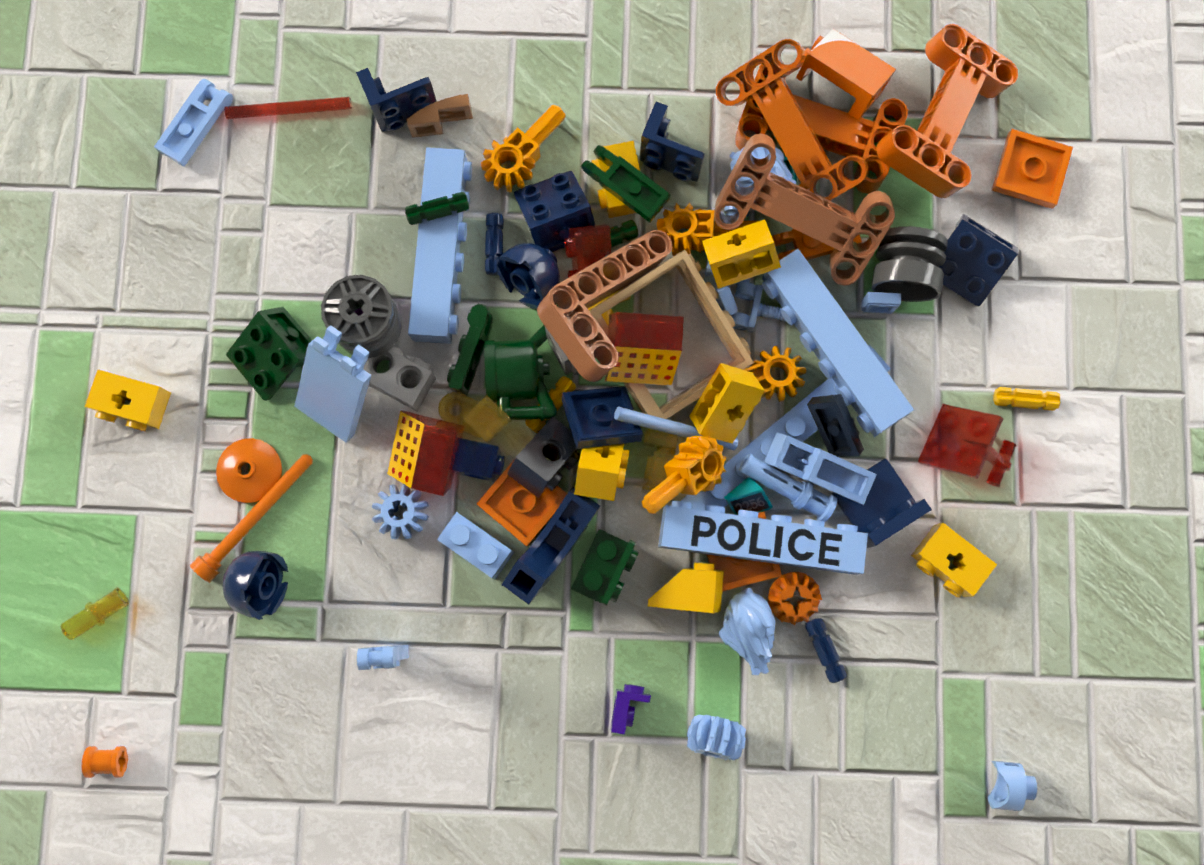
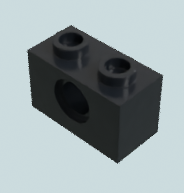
(531, 466)

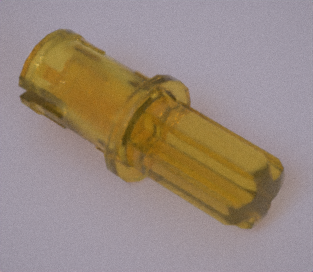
(94, 614)

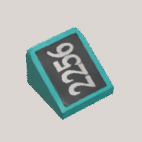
(748, 497)

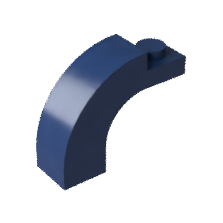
(551, 547)

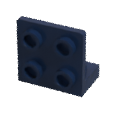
(396, 106)
(661, 153)
(553, 208)
(975, 260)
(886, 508)

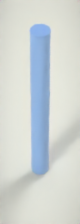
(663, 425)

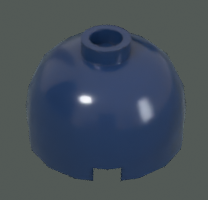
(529, 271)
(255, 583)

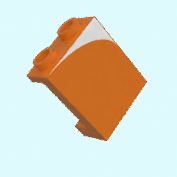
(848, 68)

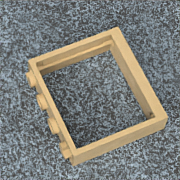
(720, 320)

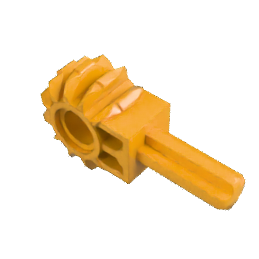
(521, 149)
(700, 225)
(762, 368)
(692, 470)

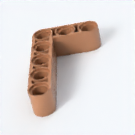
(597, 283)

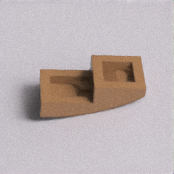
(430, 118)

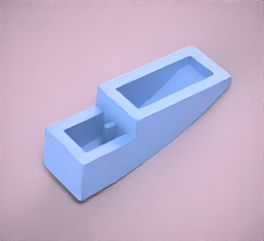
(820, 468)

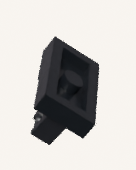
(836, 425)

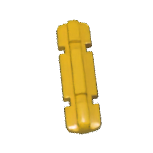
(563, 385)
(1026, 398)

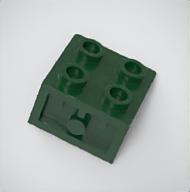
(269, 350)
(603, 568)

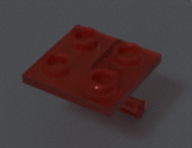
(964, 441)

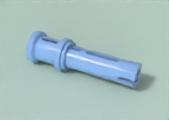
(801, 494)

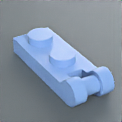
(193, 122)
(381, 657)

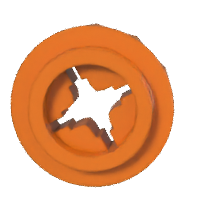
(784, 588)

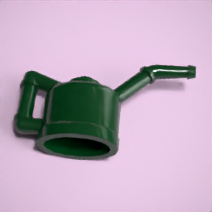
(518, 373)

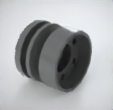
(910, 263)
(374, 329)

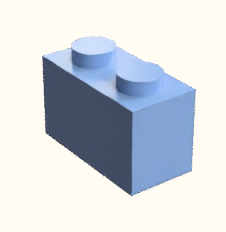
(475, 545)

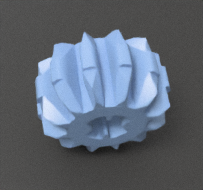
(390, 506)
(716, 737)

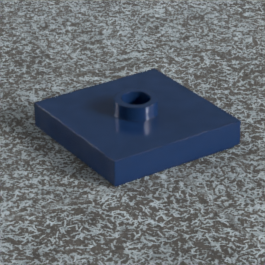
(593, 420)

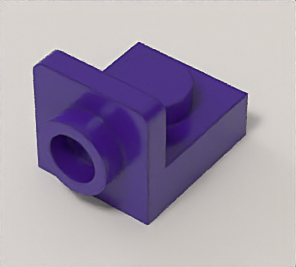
(623, 713)

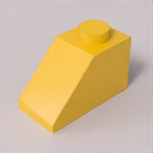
(692, 590)

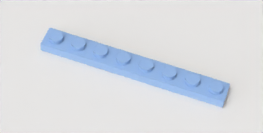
(795, 423)

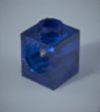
(478, 460)

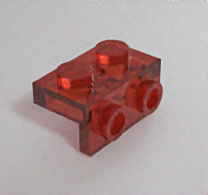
(587, 246)

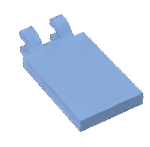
(333, 385)

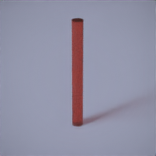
(288, 107)

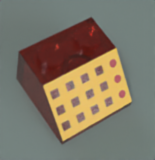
(646, 347)
(424, 452)

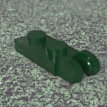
(627, 184)
(470, 349)

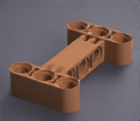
(804, 211)

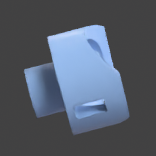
(1011, 787)

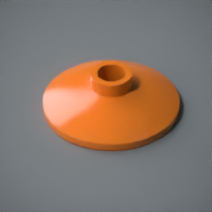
(264, 472)

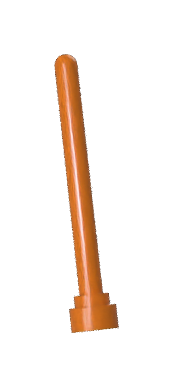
(208, 565)

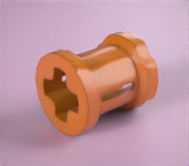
(104, 761)

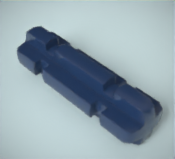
(493, 242)
(826, 650)

